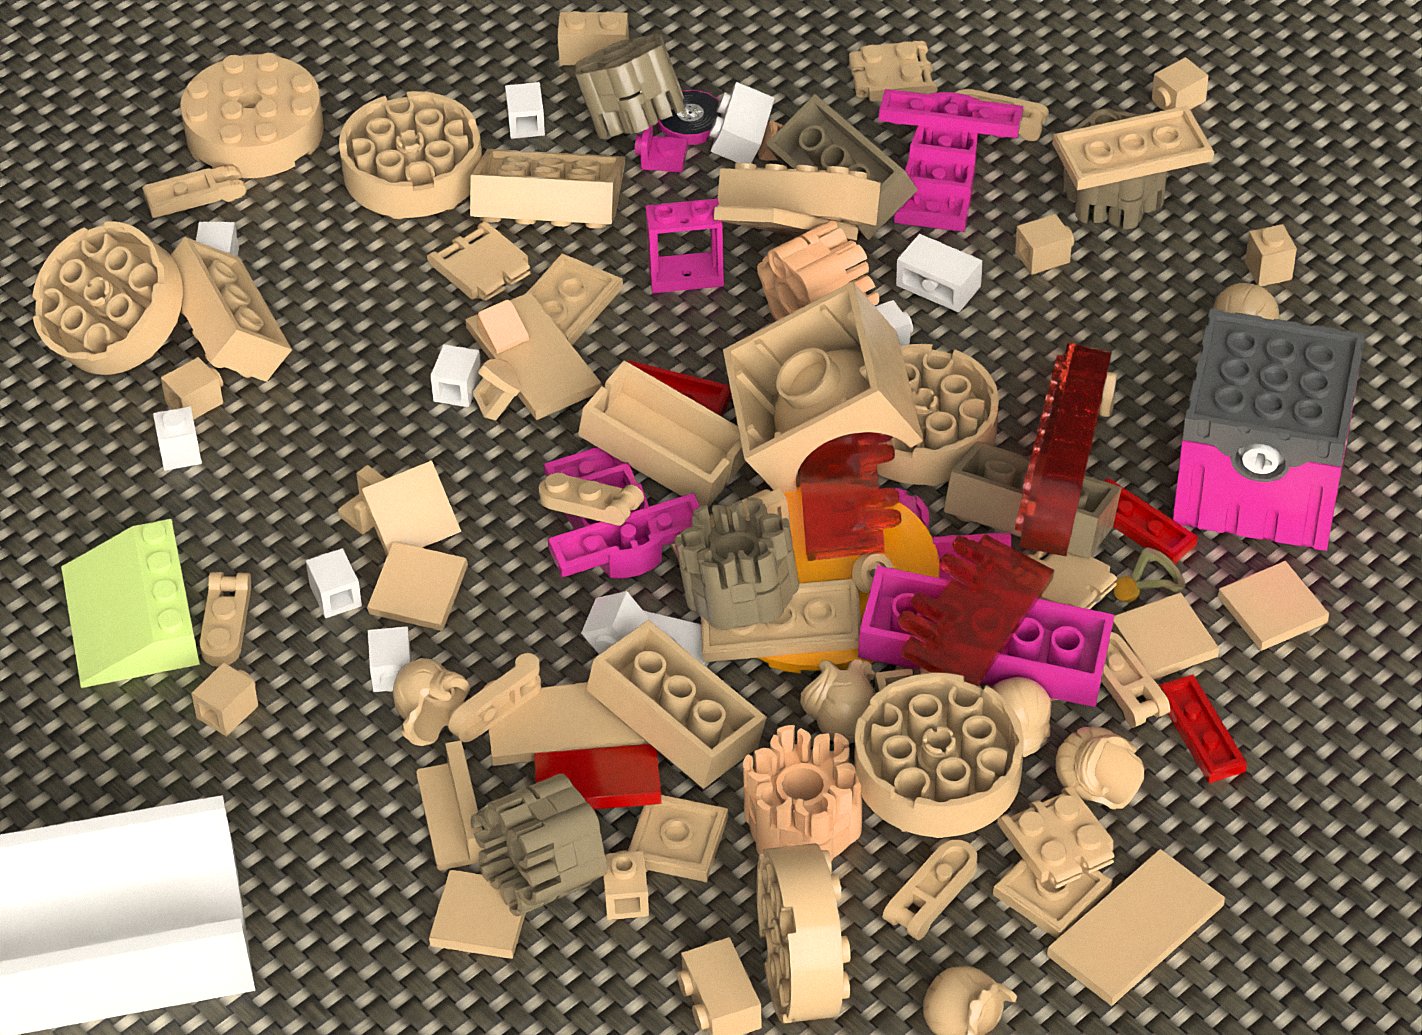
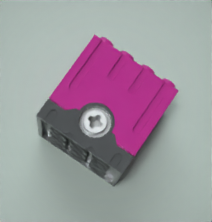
(1267, 428)

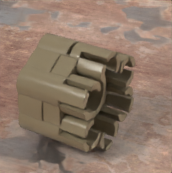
(624, 80)
(1130, 195)
(738, 570)
(547, 843)

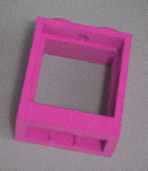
(704, 268)

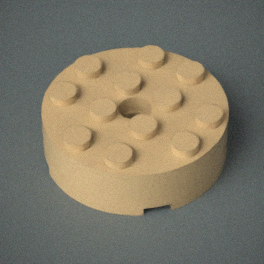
(252, 114)
(410, 154)
(107, 298)
(954, 410)
(938, 755)
(802, 932)

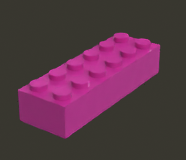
(1054, 645)

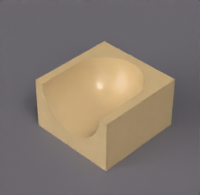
(816, 379)

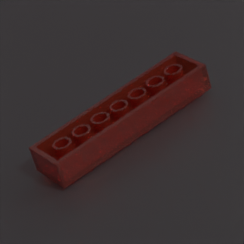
(1062, 449)

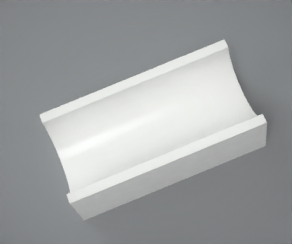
(120, 916)

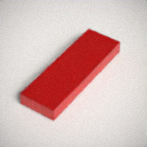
(1151, 527)
(1202, 730)

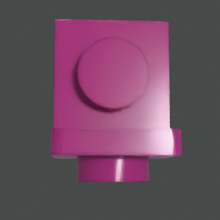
(661, 152)

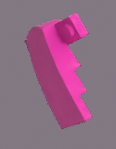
(944, 150)
(617, 549)

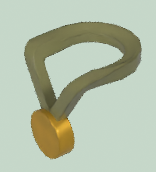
(1129, 587)

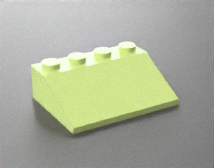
(130, 607)

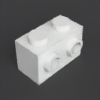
(742, 123)
(939, 273)

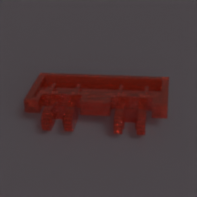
(841, 491)
(978, 618)

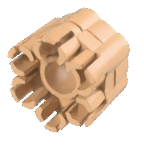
(811, 269)
(802, 793)

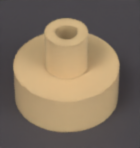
(865, 568)

